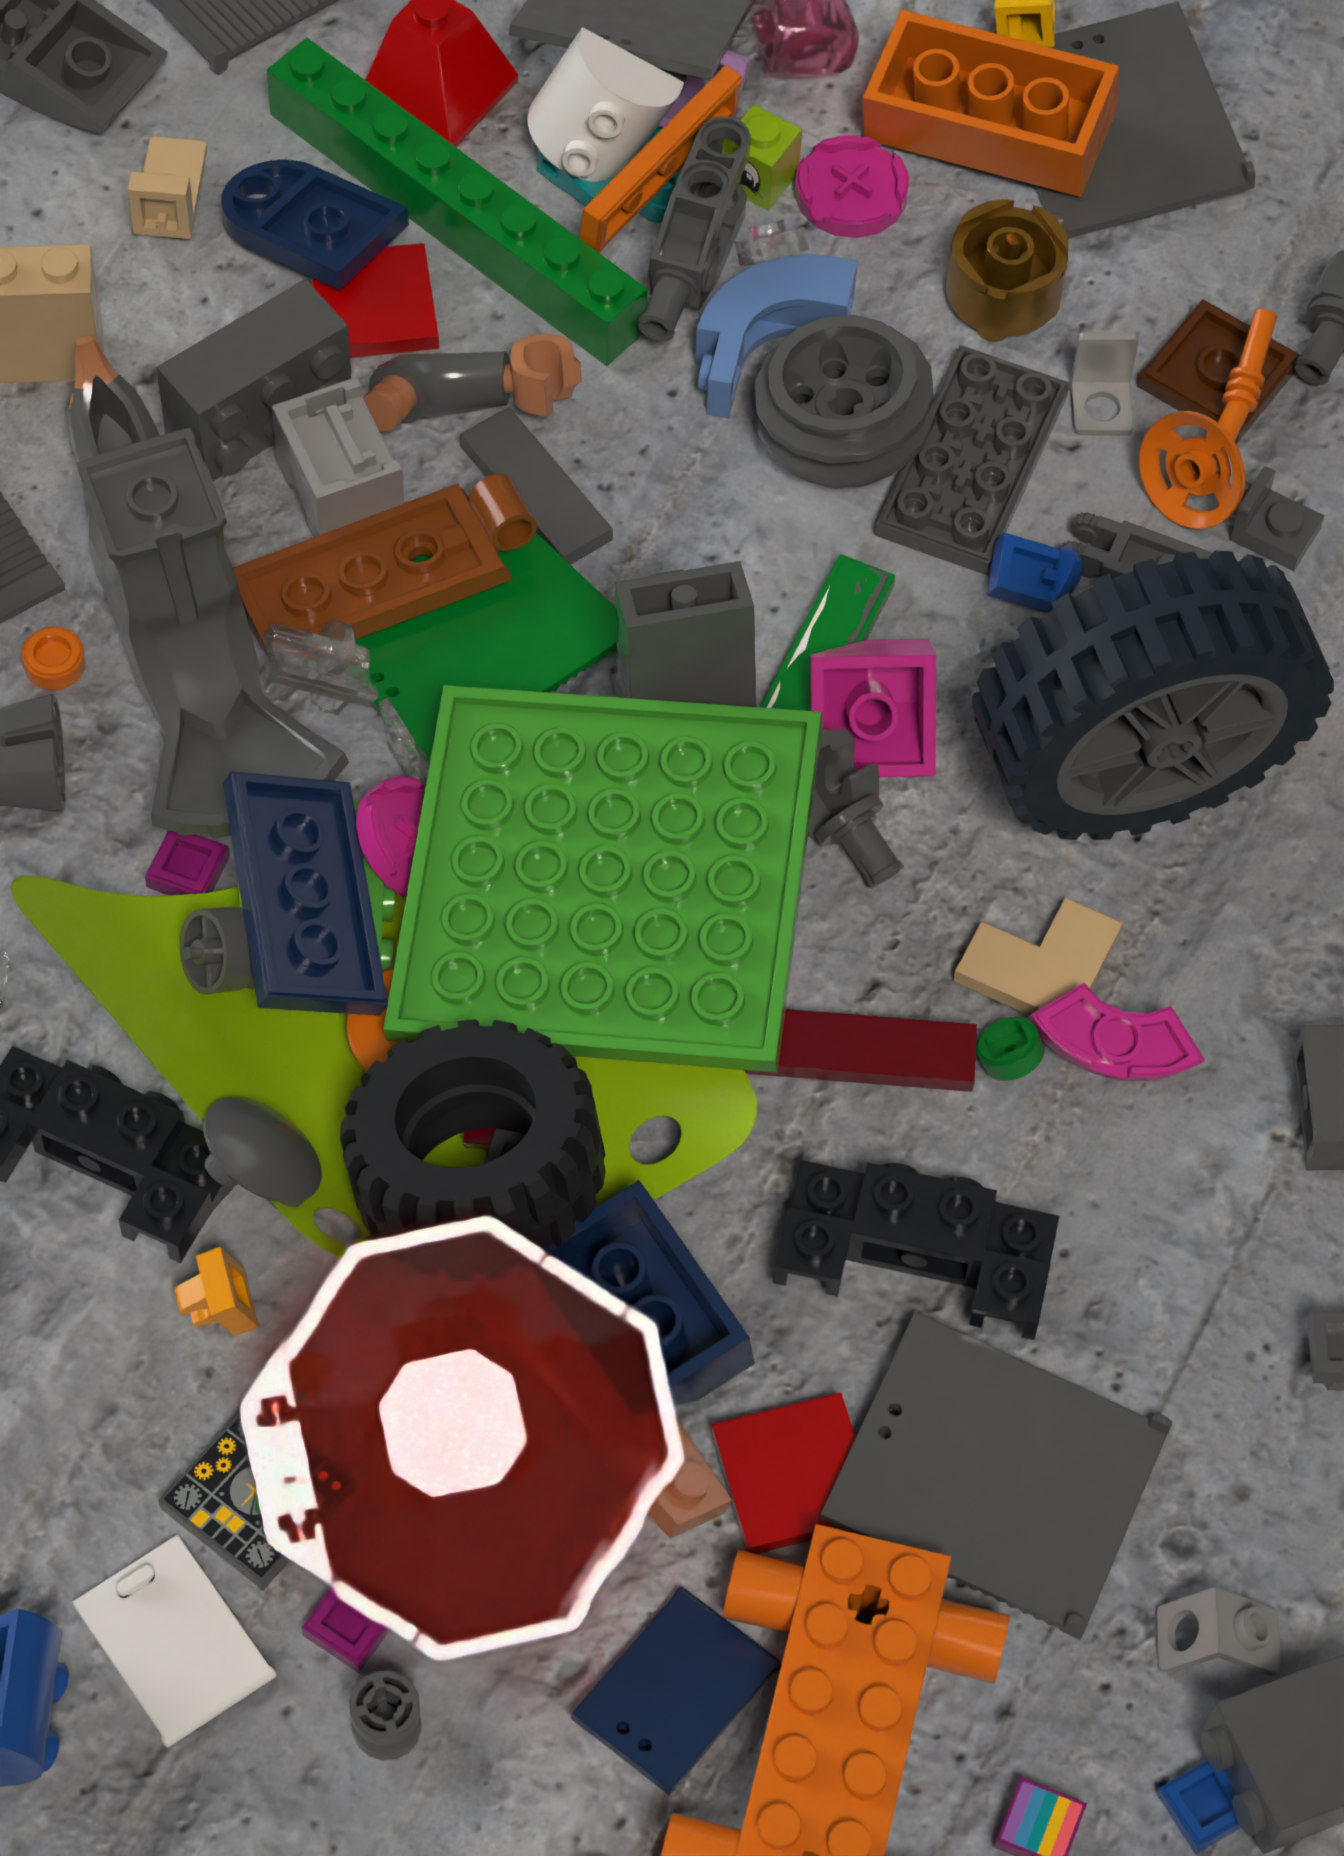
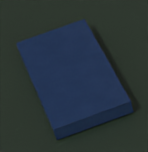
(304, 894)

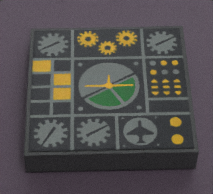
(222, 1509)

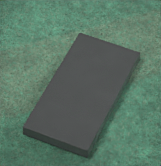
(976, 460)

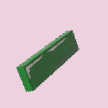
(839, 617)

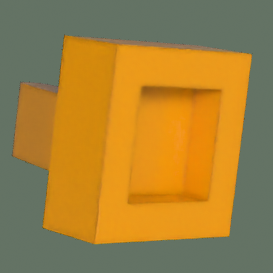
(218, 1294)

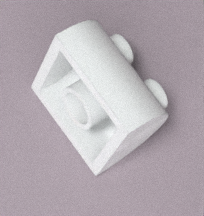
(599, 108)

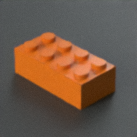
(991, 102)

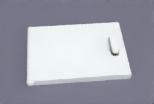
(173, 1640)

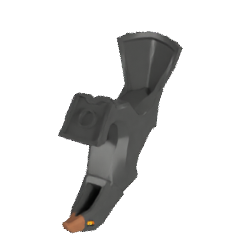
(178, 604)

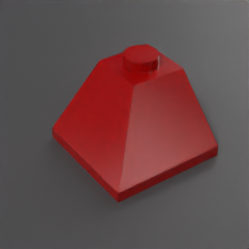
(442, 67)

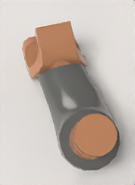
(458, 383)

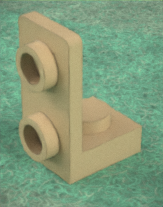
(168, 189)

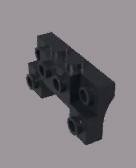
(114, 1137)
(922, 1229)

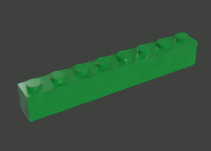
(457, 201)

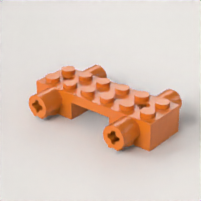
(842, 1691)

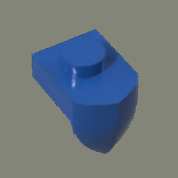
(1033, 572)

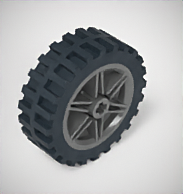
(1152, 695)

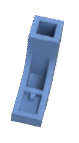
(765, 305)

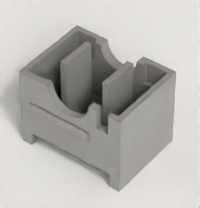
(335, 457)

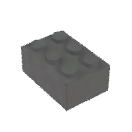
(237, 373)

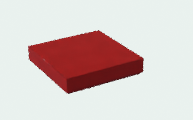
(387, 304)
(783, 1468)

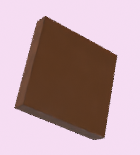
(1197, 364)

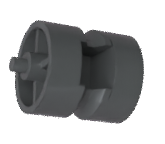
(216, 950)

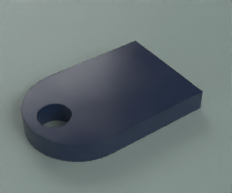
(310, 219)

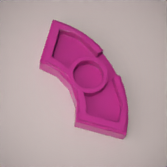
(1115, 1041)

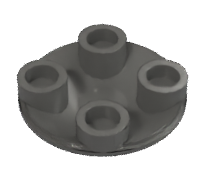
(260, 1151)

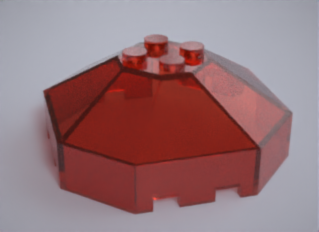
(461, 1435)

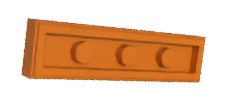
(657, 161)

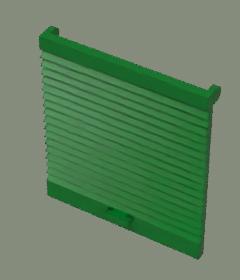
(508, 637)

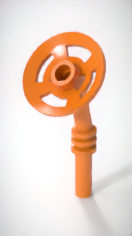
(1200, 463)

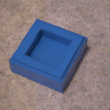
(1201, 1806)

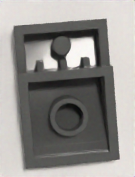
(72, 60)

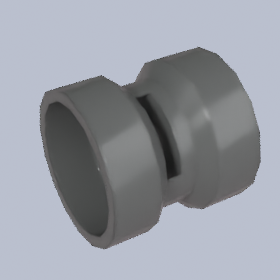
(387, 1731)

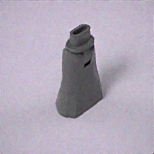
(32, 755)

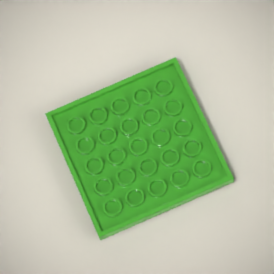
(609, 875)

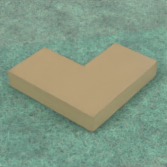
(1035, 975)

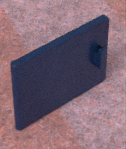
(675, 1690)

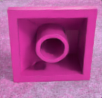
(883, 699)

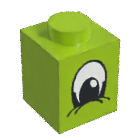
(772, 156)

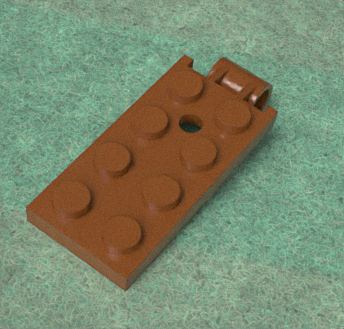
(366, 568)

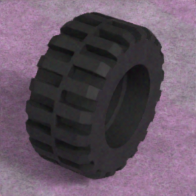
(467, 1083)

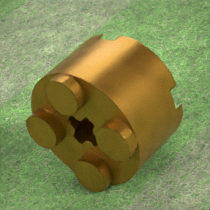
(1007, 269)

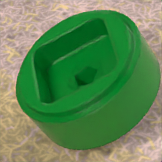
(1010, 1048)

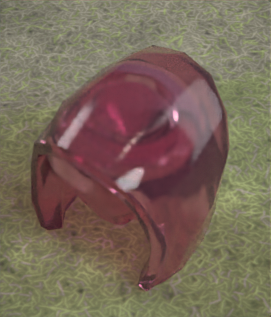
(807, 37)

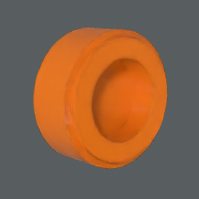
(53, 658)

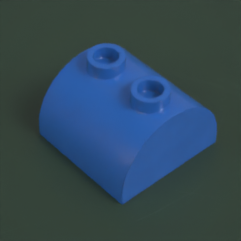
(28, 1687)

